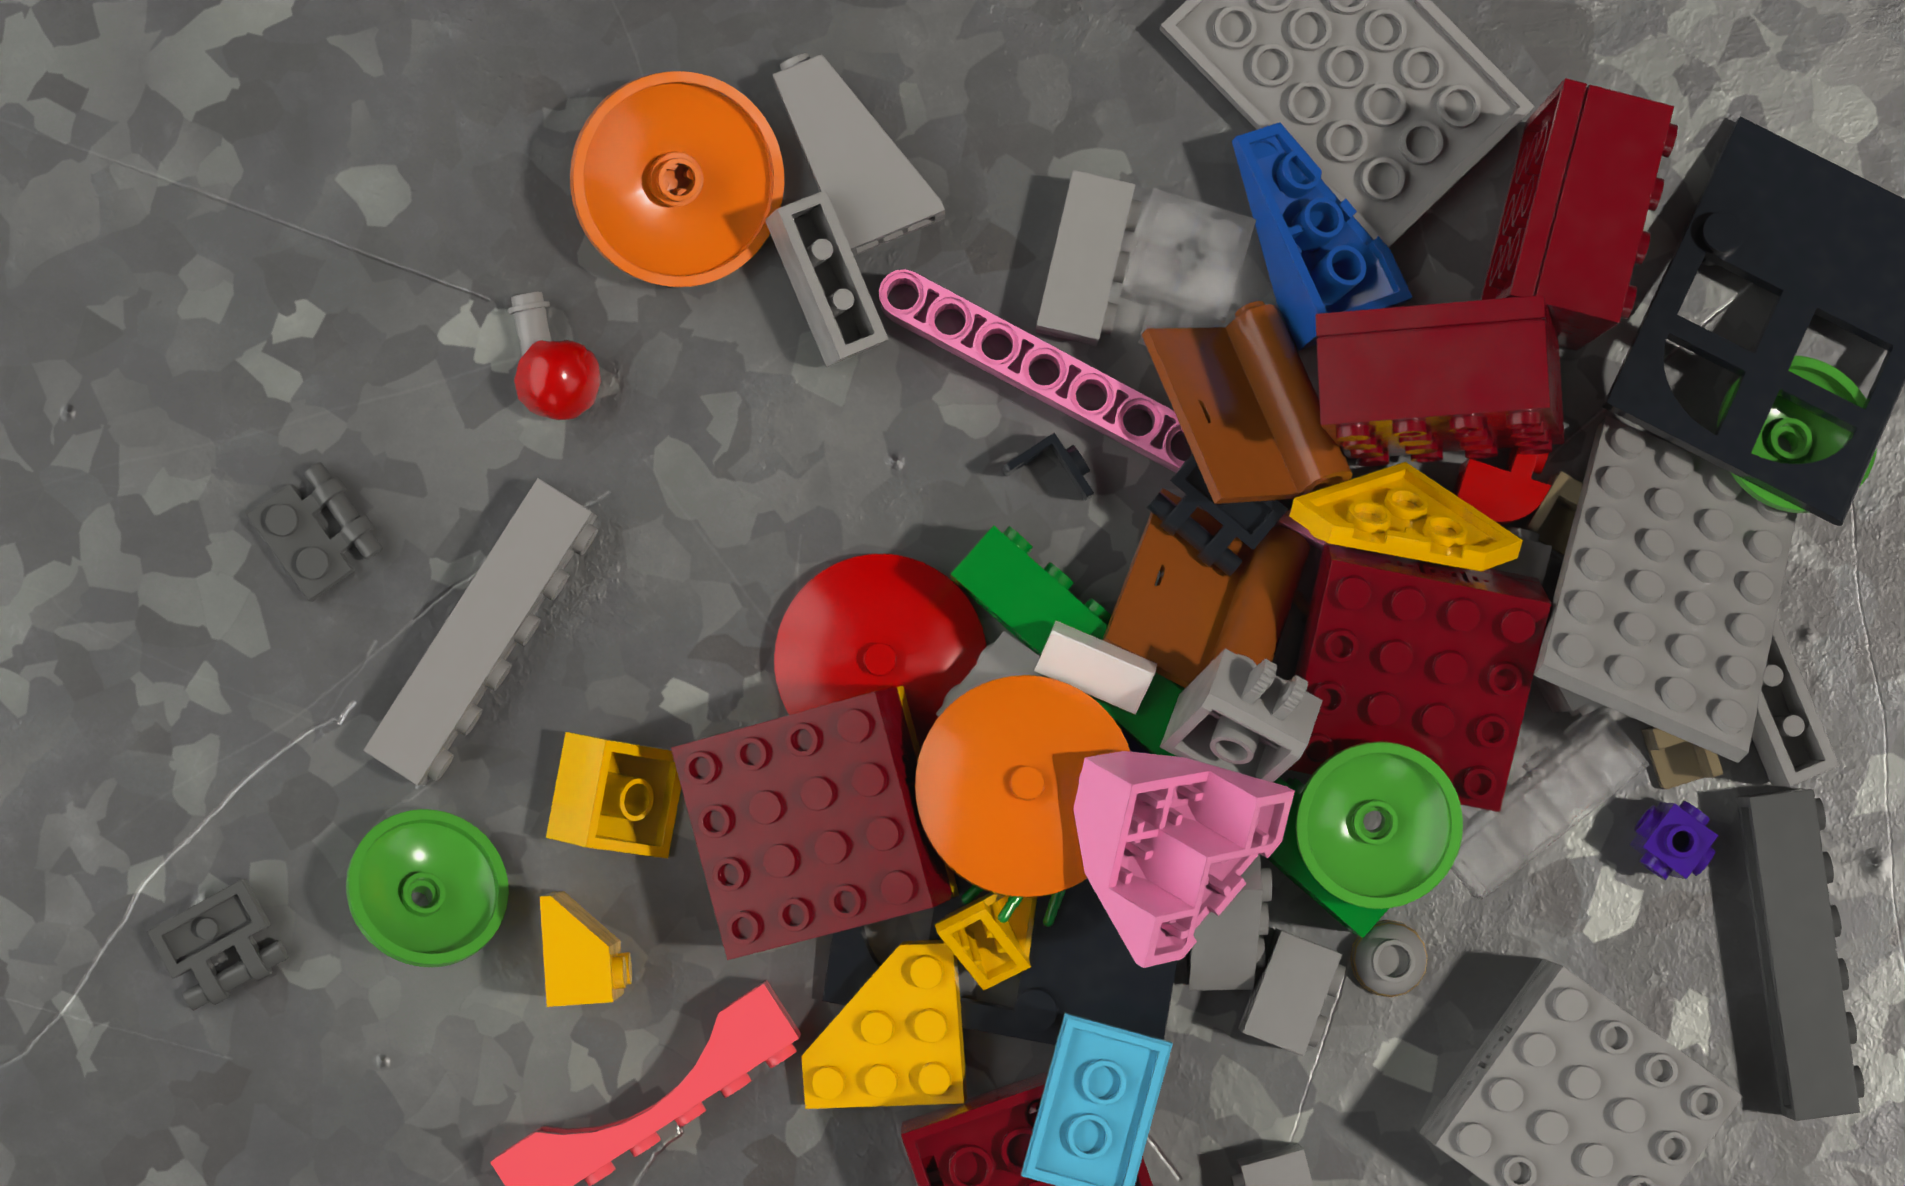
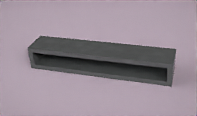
(1800, 954)

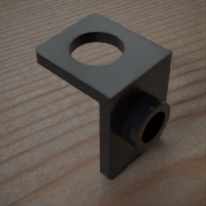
(1069, 458)

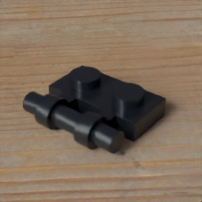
(1243, 519)

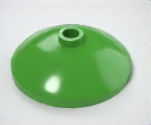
(1808, 434)
(1408, 849)
(447, 864)

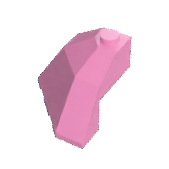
(1171, 843)

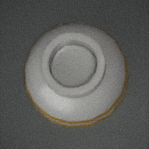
(1389, 959)

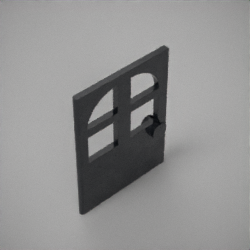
(1826, 250)
(1074, 969)

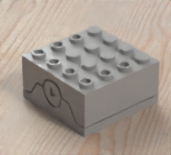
(1578, 1096)

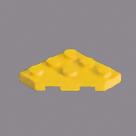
(1406, 517)
(894, 1038)

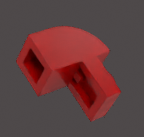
(1503, 493)

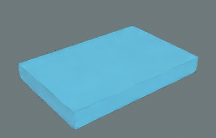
(1096, 1105)

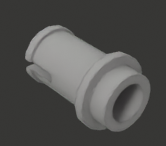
(530, 318)

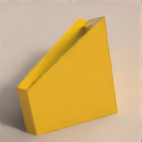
(984, 944)

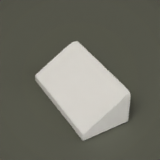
(1096, 667)

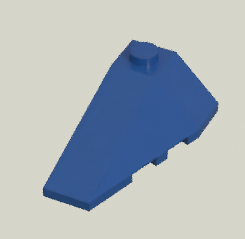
(1310, 238)

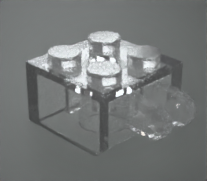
(1155, 274)

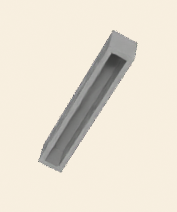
(481, 634)

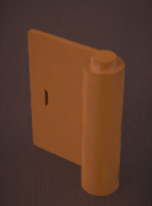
(1247, 407)
(1199, 607)

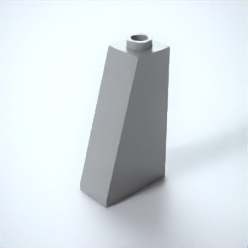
(853, 158)

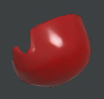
(558, 379)

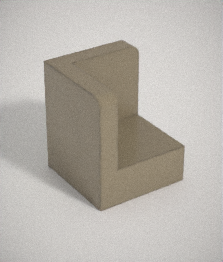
(1556, 513)
(1678, 760)

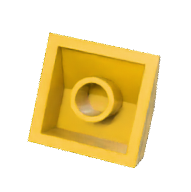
(615, 796)
(580, 955)

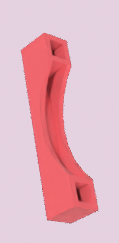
(743, 1037)

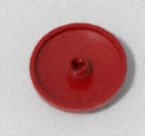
(874, 629)

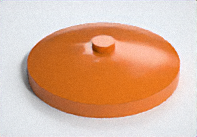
(676, 178)
(1004, 783)

